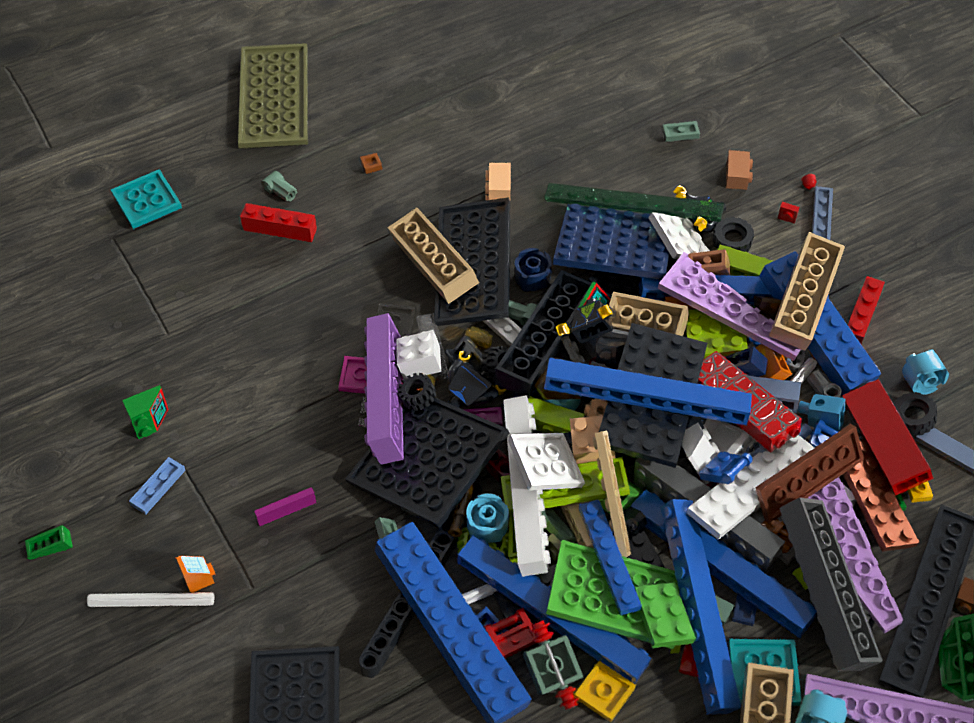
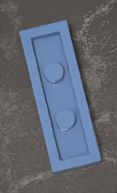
(157, 485)

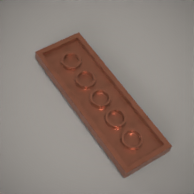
(810, 472)
(879, 504)

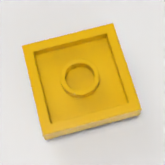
(605, 691)

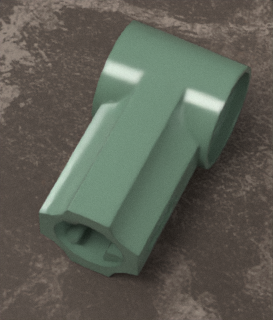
(277, 184)
(521, 312)

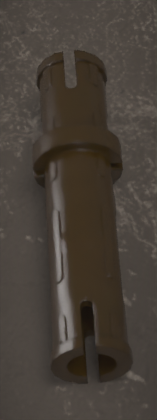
(459, 514)

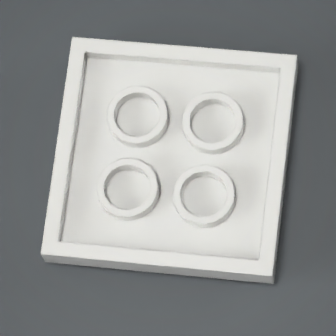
(677, 234)
(546, 461)

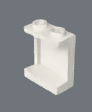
(728, 437)

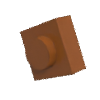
(371, 163)

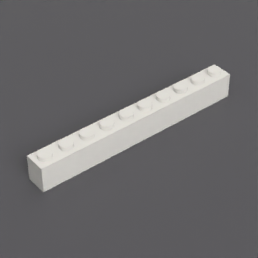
(526, 503)

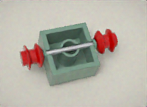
(553, 665)

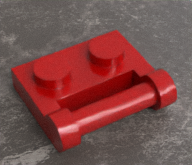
(515, 638)

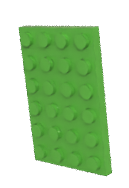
(584, 596)

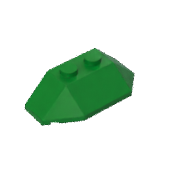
(957, 658)

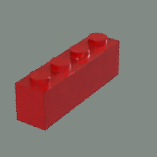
(278, 222)
(865, 307)

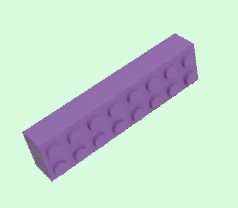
(383, 403)

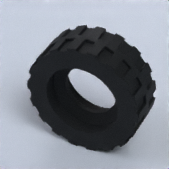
(733, 225)
(921, 402)

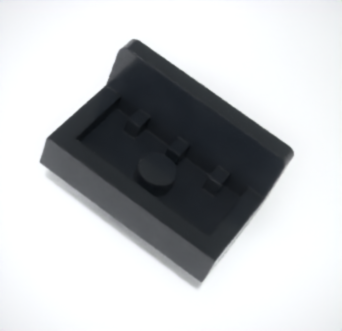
(469, 348)

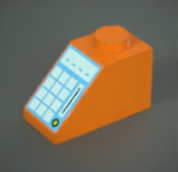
(196, 572)

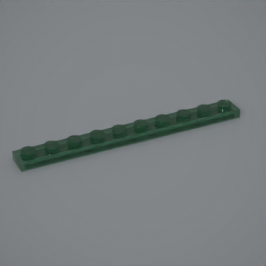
(634, 202)

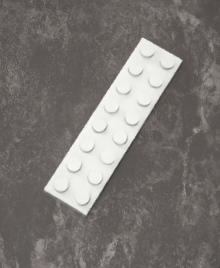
(731, 503)

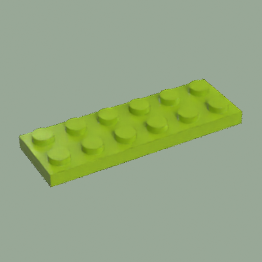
(590, 490)

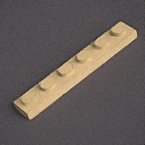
(610, 485)

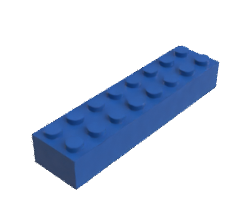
(833, 341)

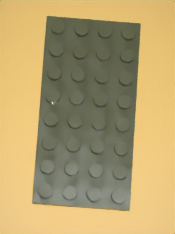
(273, 96)

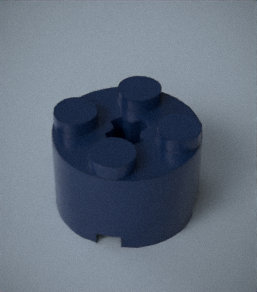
(532, 269)

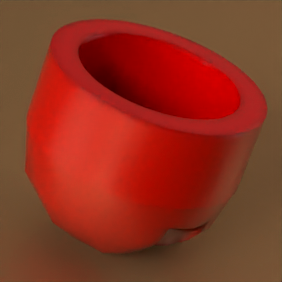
(809, 181)

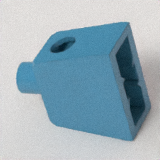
(826, 408)

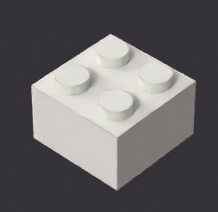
(418, 354)

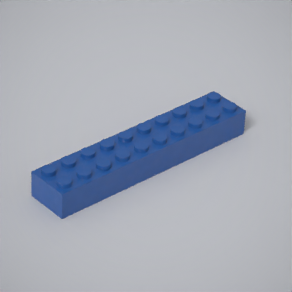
(452, 625)

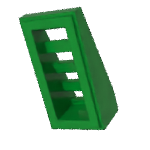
(61, 538)

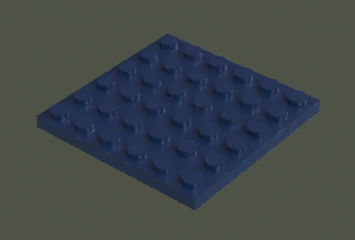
(611, 242)

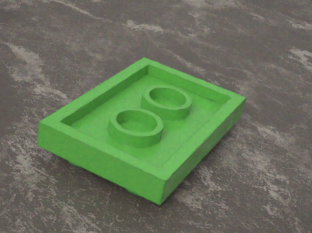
(664, 615)

